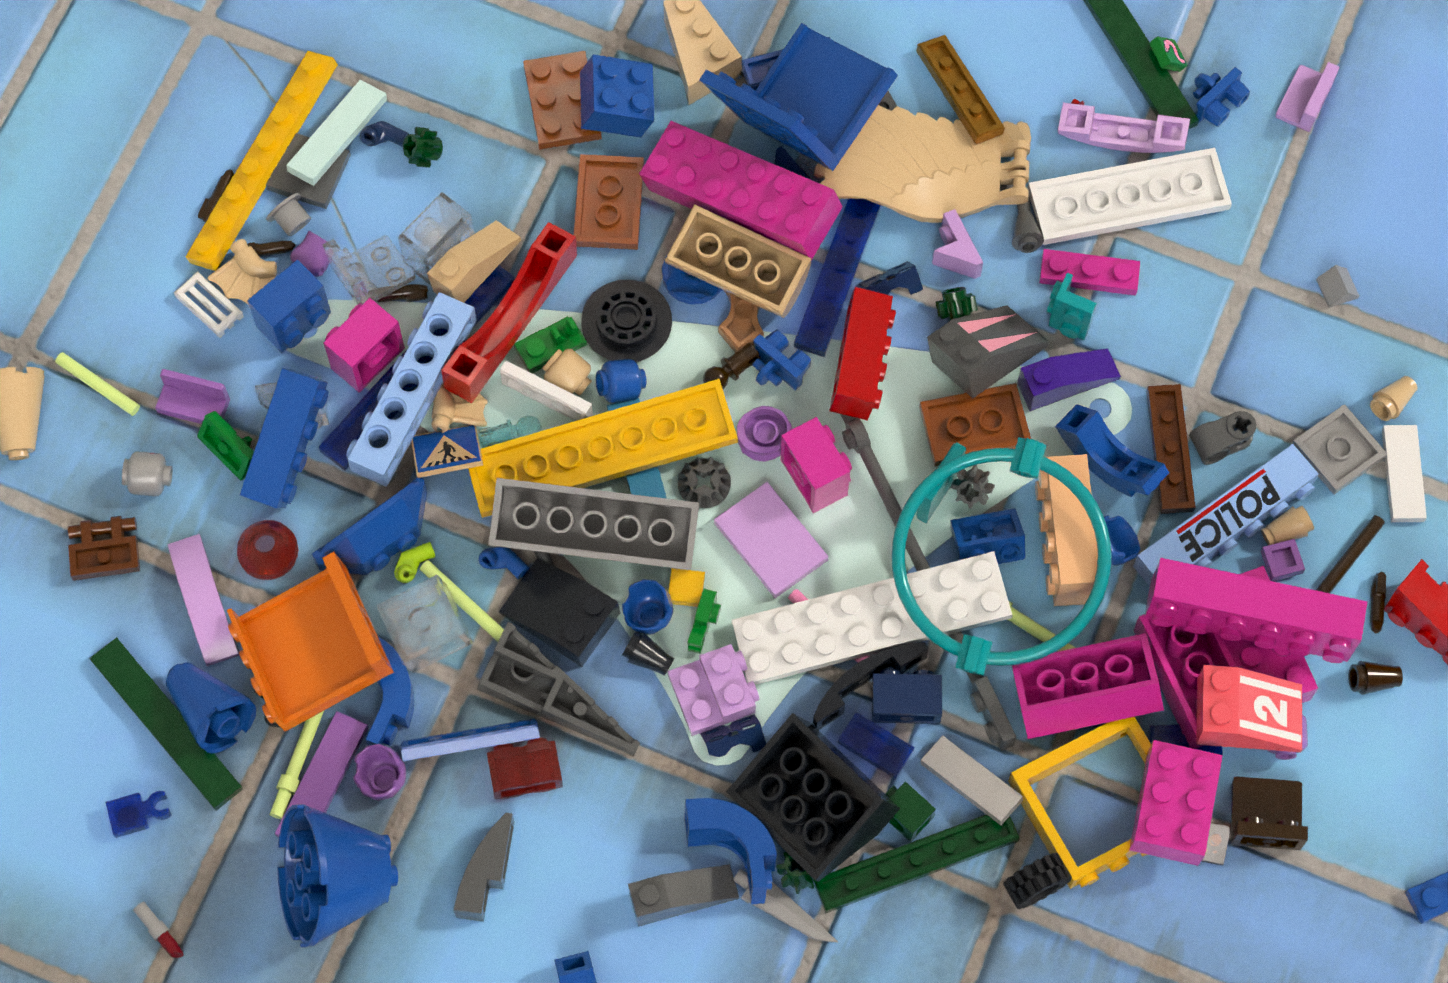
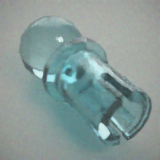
(505, 432)

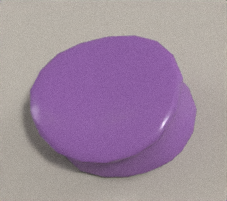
(761, 432)

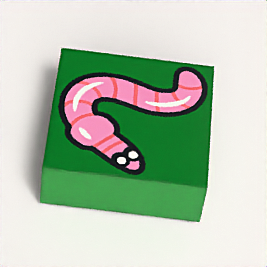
(1168, 54)

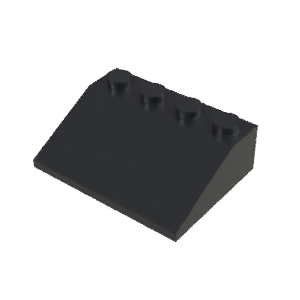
(812, 798)

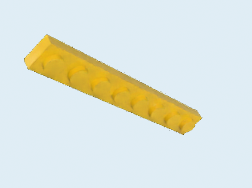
(261, 161)

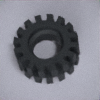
(1037, 880)

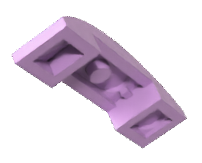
(1121, 132)
(202, 600)

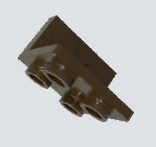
(1267, 813)

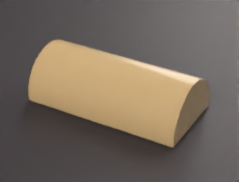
(739, 261)

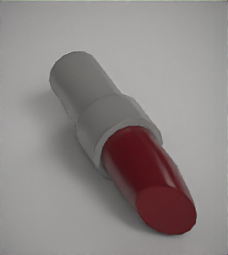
(158, 930)

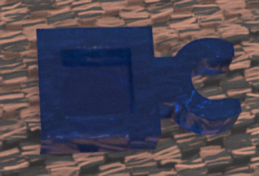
(131, 813)

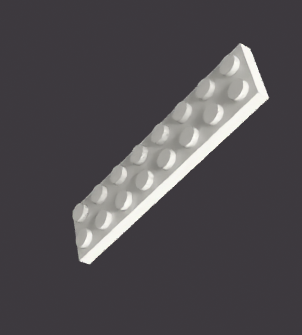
(869, 619)

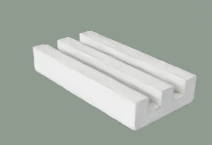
(226, 321)

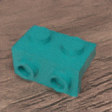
(1070, 311)

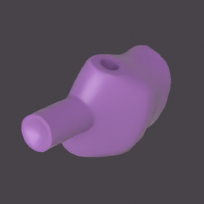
(311, 254)

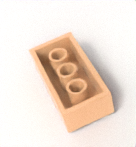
(1069, 534)

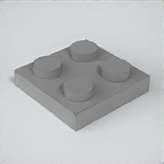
(1339, 449)

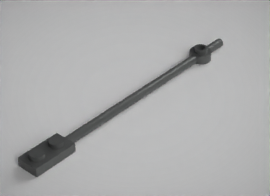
(983, 696)

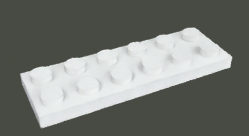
(1129, 196)

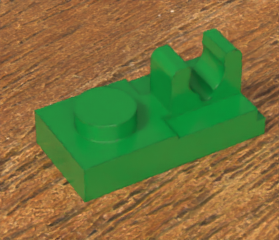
(541, 345)
(226, 444)

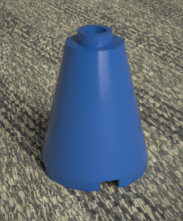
(209, 707)

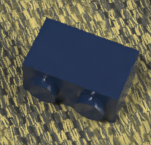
(906, 697)

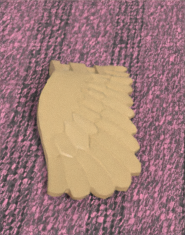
(930, 166)

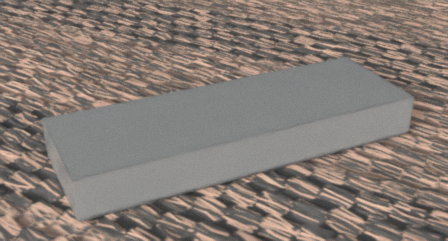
(971, 780)

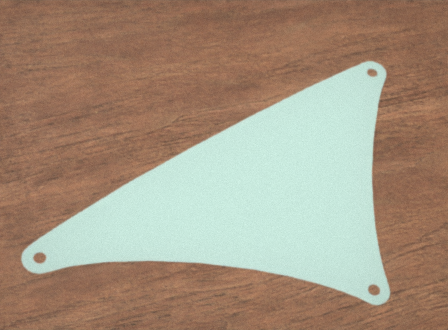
(850, 531)

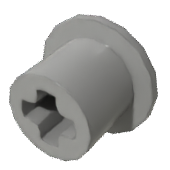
(290, 215)

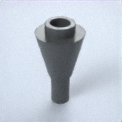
(1026, 232)

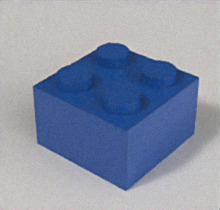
(617, 96)
(290, 306)

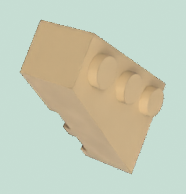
(698, 45)

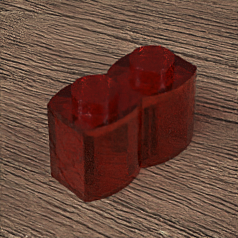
(524, 768)

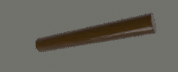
(1351, 555)

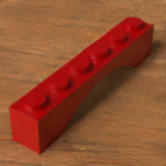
(485, 350)

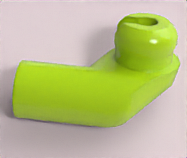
(409, 562)

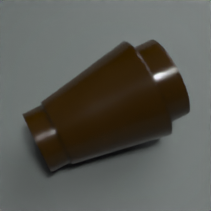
(1373, 677)

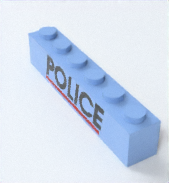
(1233, 514)

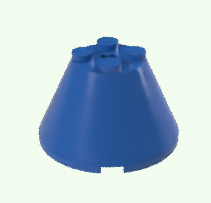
(330, 873)

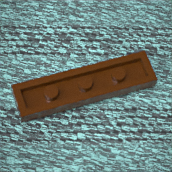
(1171, 448)

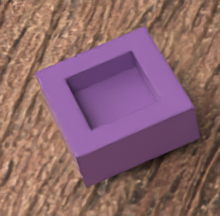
(1282, 560)

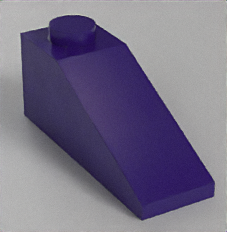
(1065, 376)

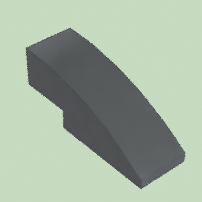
(485, 870)

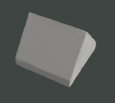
(1337, 286)

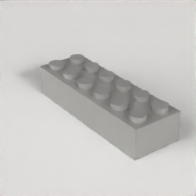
(593, 523)

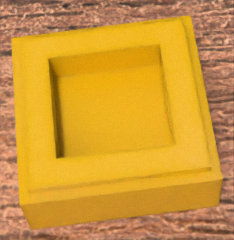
(686, 587)

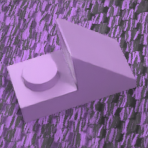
(959, 251)

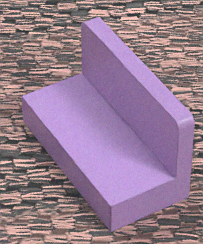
(1306, 96)

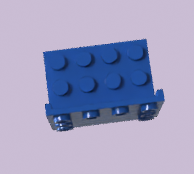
(810, 97)

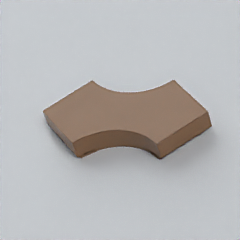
(741, 323)

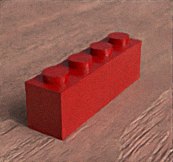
(862, 353)

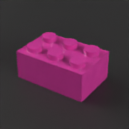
(1176, 803)

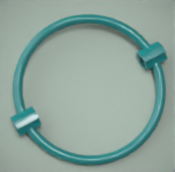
(1025, 461)

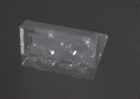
(370, 270)

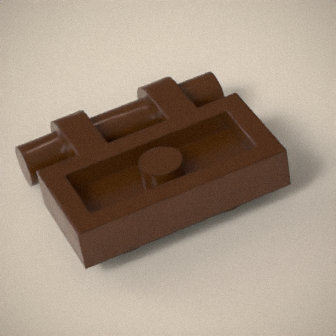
(107, 556)

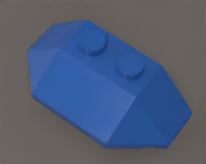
(380, 533)

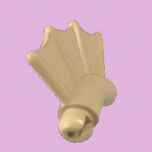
(243, 273)
(452, 408)

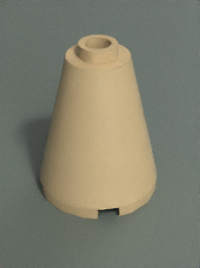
(20, 410)

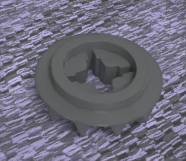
(703, 495)

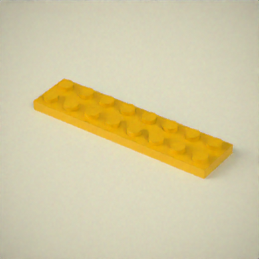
(610, 443)

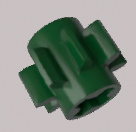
(422, 147)
(956, 303)
(795, 878)

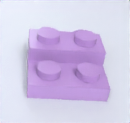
(714, 690)

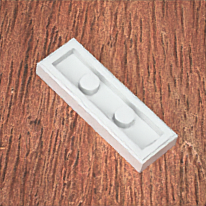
(545, 392)
(1404, 473)

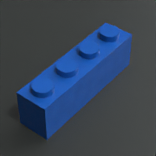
(284, 439)

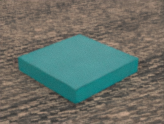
(935, 497)

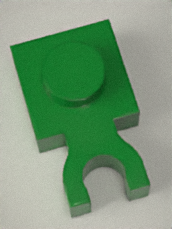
(707, 613)

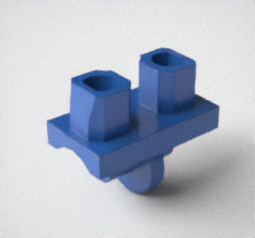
(1210, 105)
(775, 365)

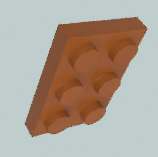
(556, 99)
(608, 202)
(979, 423)

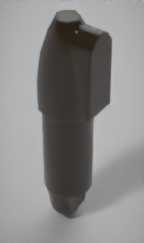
(210, 203)
(272, 247)
(409, 292)
(1378, 597)

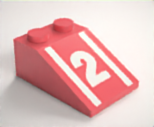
(1248, 710)

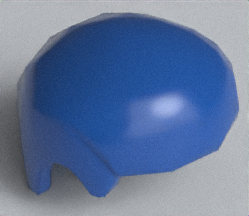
(1123, 540)
(647, 607)

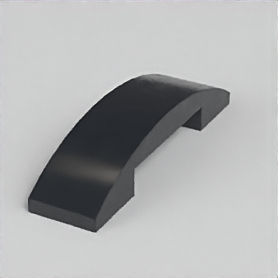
(899, 657)

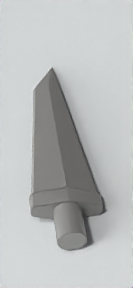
(785, 910)

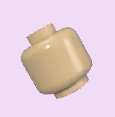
(568, 371)

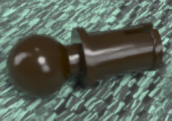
(732, 366)

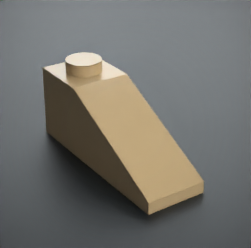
(472, 261)

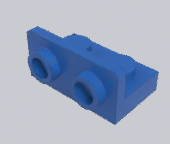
(988, 533)

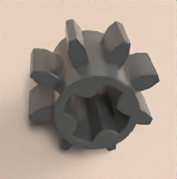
(980, 486)

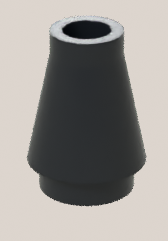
(647, 654)

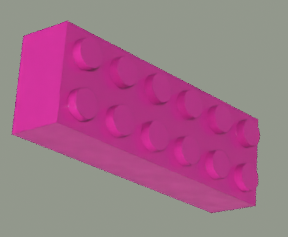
(741, 188)
(1255, 610)

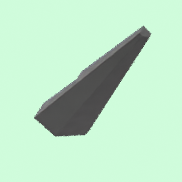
(533, 683)

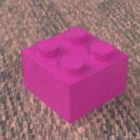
(363, 344)
(815, 464)

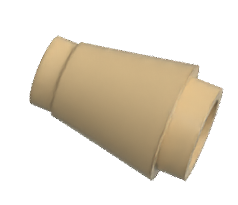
(1393, 398)
(1288, 526)

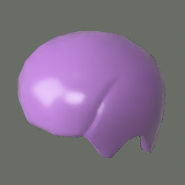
(379, 772)

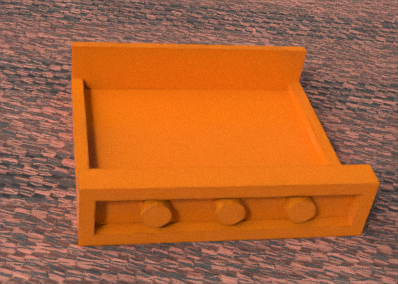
(310, 646)

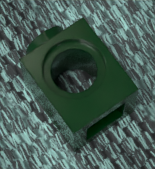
(914, 811)

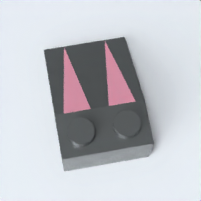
(984, 347)

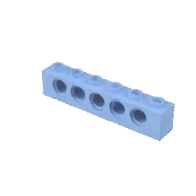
(382, 462)

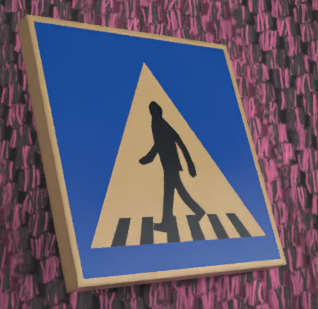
(446, 451)

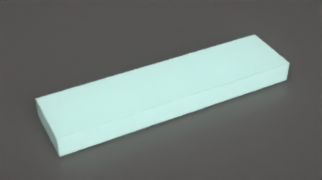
(336, 132)

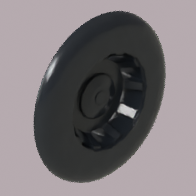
(626, 319)

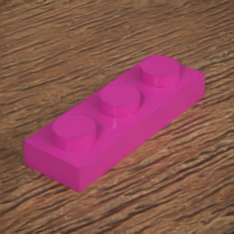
(1091, 271)

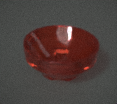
(268, 564)

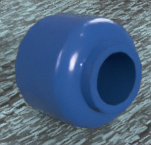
(620, 380)

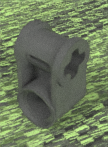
(1218, 439)

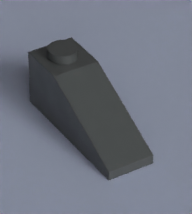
(681, 893)

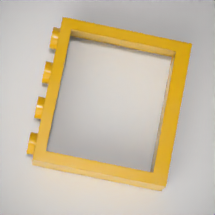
(1058, 759)

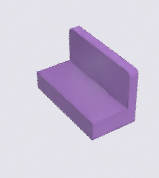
(191, 397)

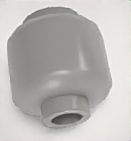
(146, 473)

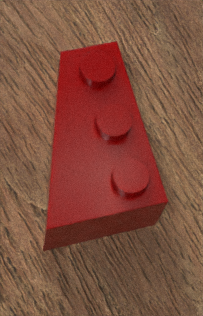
(1422, 609)

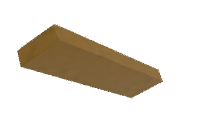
(960, 89)

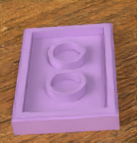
(771, 540)

